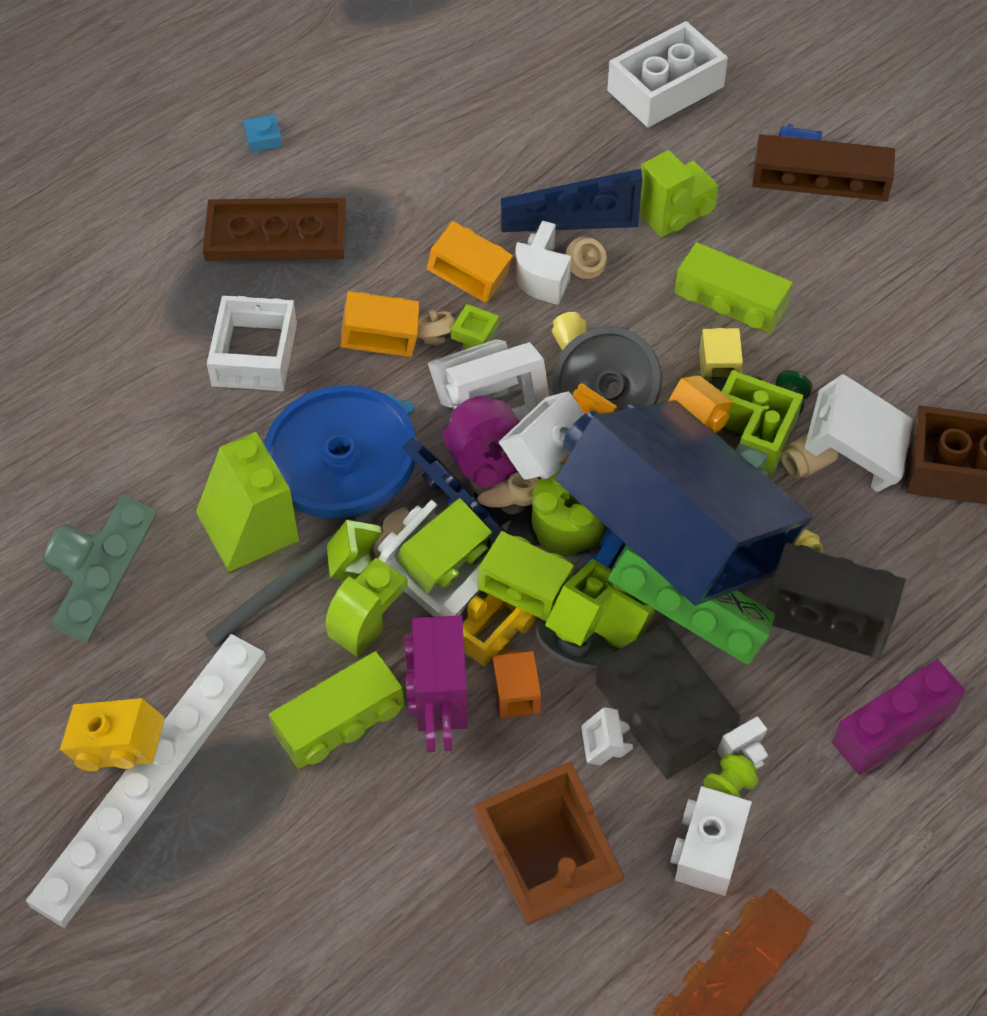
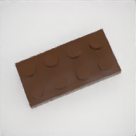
(275, 229)

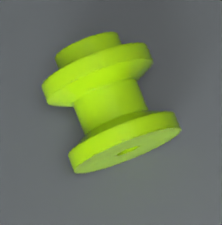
(736, 774)

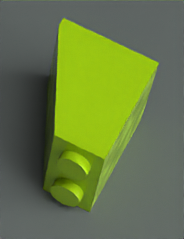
(246, 504)

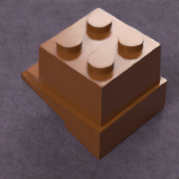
(547, 843)

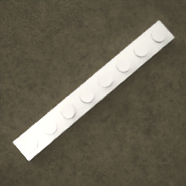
(144, 785)

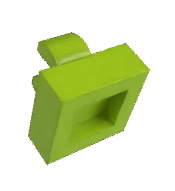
(474, 326)

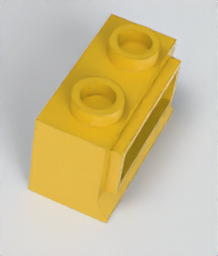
(480, 615)

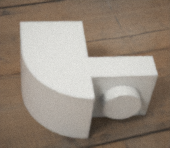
(540, 269)

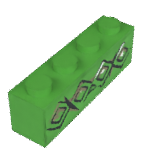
(728, 622)

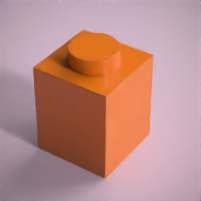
(516, 684)

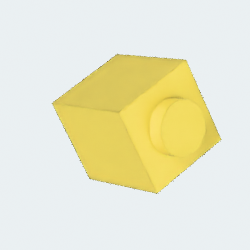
(720, 352)

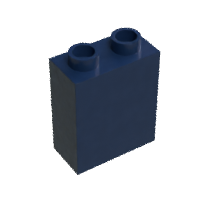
(680, 498)

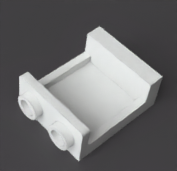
(861, 429)
(440, 601)

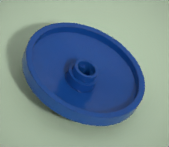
(342, 450)

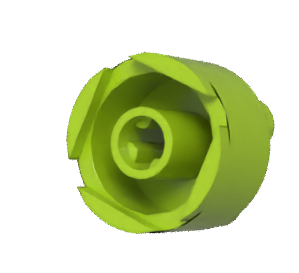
(562, 521)

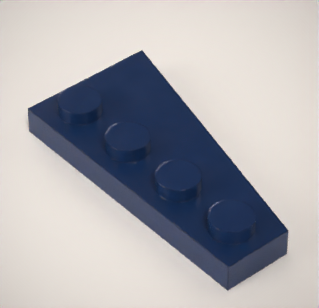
(586, 204)
(442, 478)

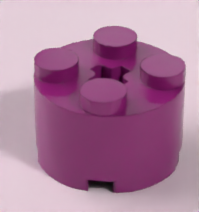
(474, 439)

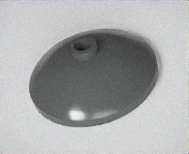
(607, 357)

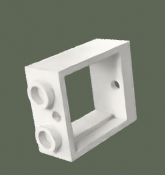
(516, 361)
(251, 370)

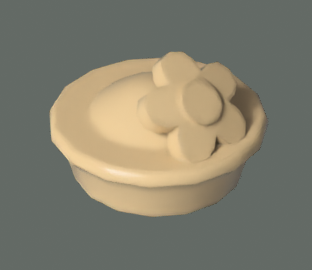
(587, 257)
(434, 326)

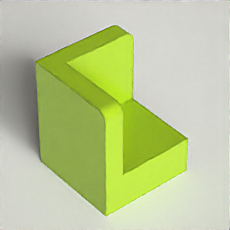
(349, 549)

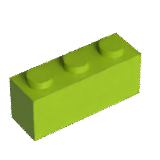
(733, 287)
(337, 710)

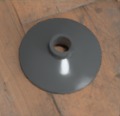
(582, 656)

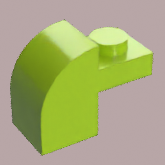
(358, 606)

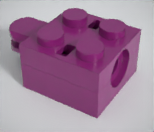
(437, 677)

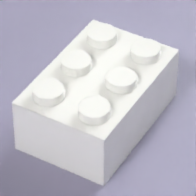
(667, 73)

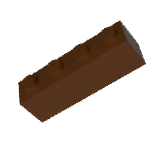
(824, 167)

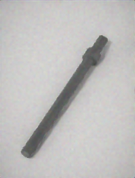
(282, 582)

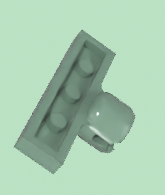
(95, 565)

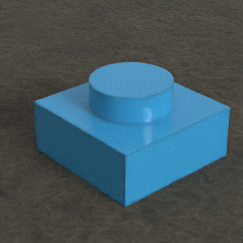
(262, 133)

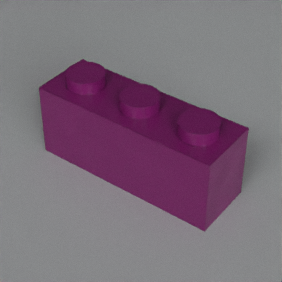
(898, 716)

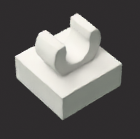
(604, 737)
(745, 741)

